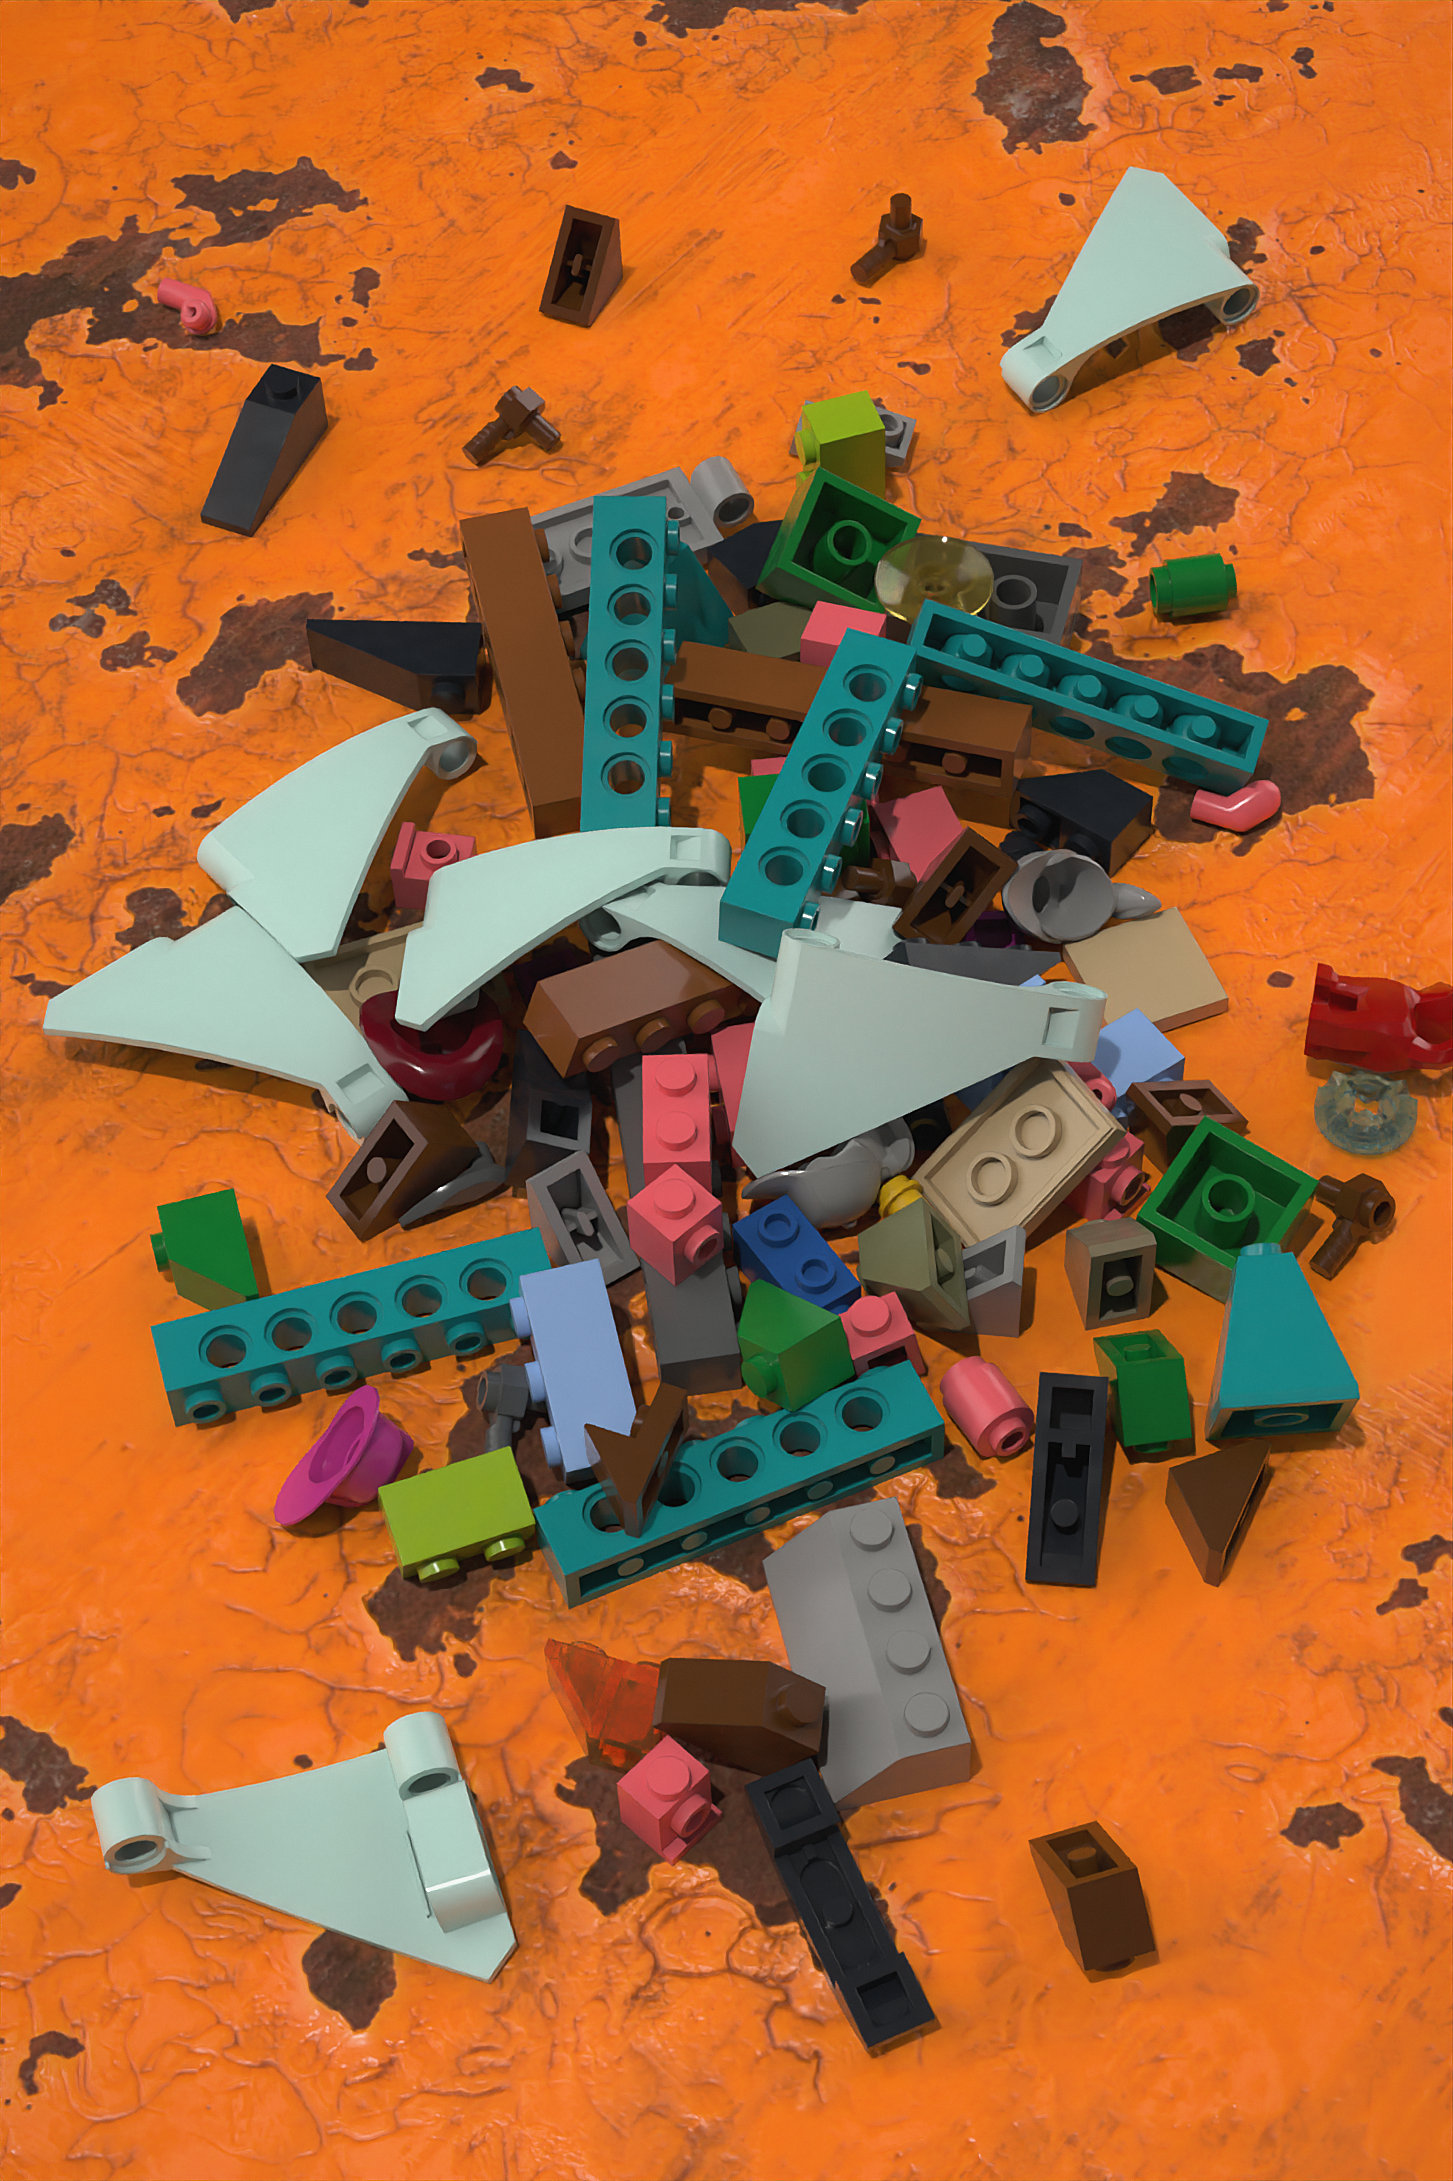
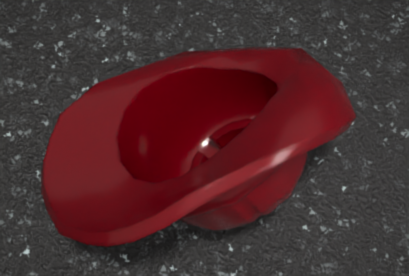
(446, 1059)

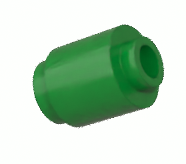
(1192, 585)

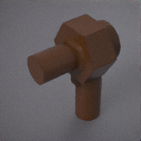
(898, 239)
(518, 413)
(881, 882)
(1359, 1208)

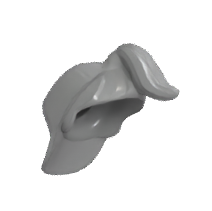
(1068, 897)
(846, 1183)

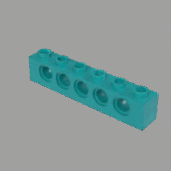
(621, 532)
(1089, 699)
(820, 793)
(326, 1314)
(781, 1485)

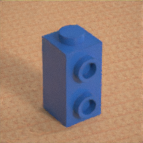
(791, 1254)

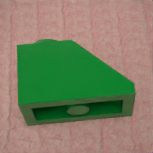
(206, 1250)
(790, 1347)
(1144, 1389)

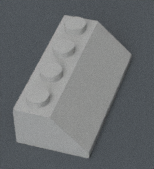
(866, 1632)

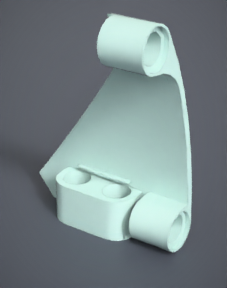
(1140, 264)
(310, 837)
(514, 898)
(690, 921)
(234, 1001)
(874, 1039)
(355, 1847)

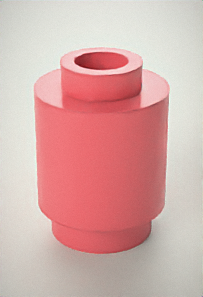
(986, 1407)

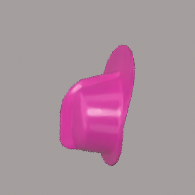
(347, 1461)

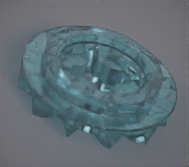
(1364, 1131)

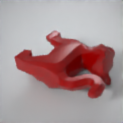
(1379, 1023)

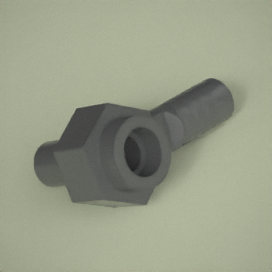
(505, 1397)

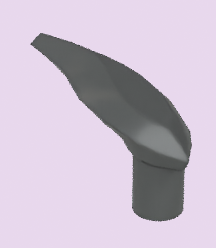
(469, 1186)

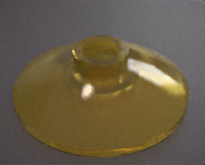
(934, 570)

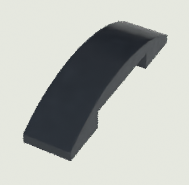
(836, 1907)

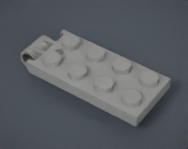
(710, 501)

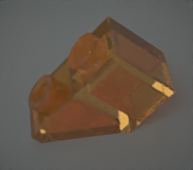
(605, 1702)

